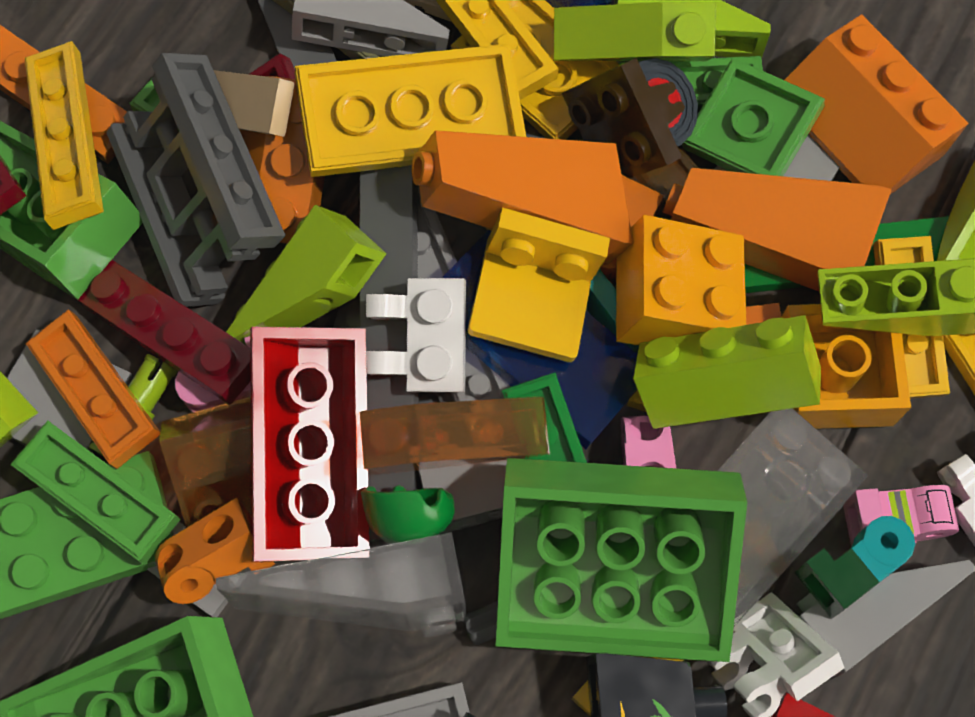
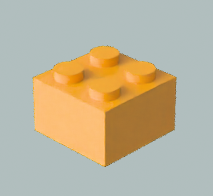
(678, 281)
(860, 375)

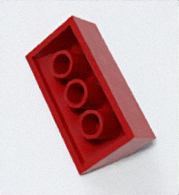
(307, 442)

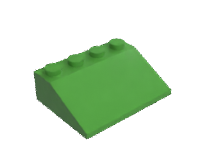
(620, 559)

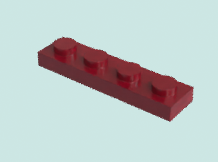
(169, 331)

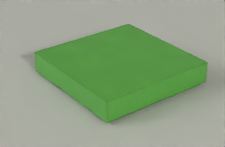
(753, 121)

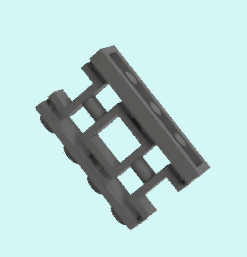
(228, 184)

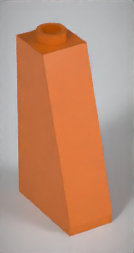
(540, 177)
(785, 221)

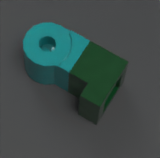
(873, 556)

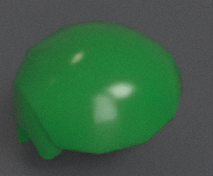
(407, 514)

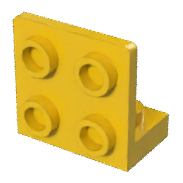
(536, 284)

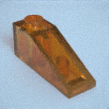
(452, 433)

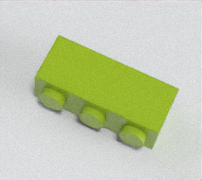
(728, 372)

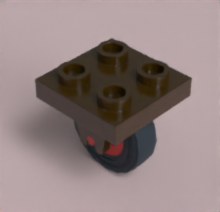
(641, 108)

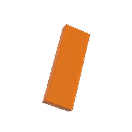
(93, 389)

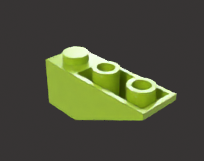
(313, 275)
(901, 298)

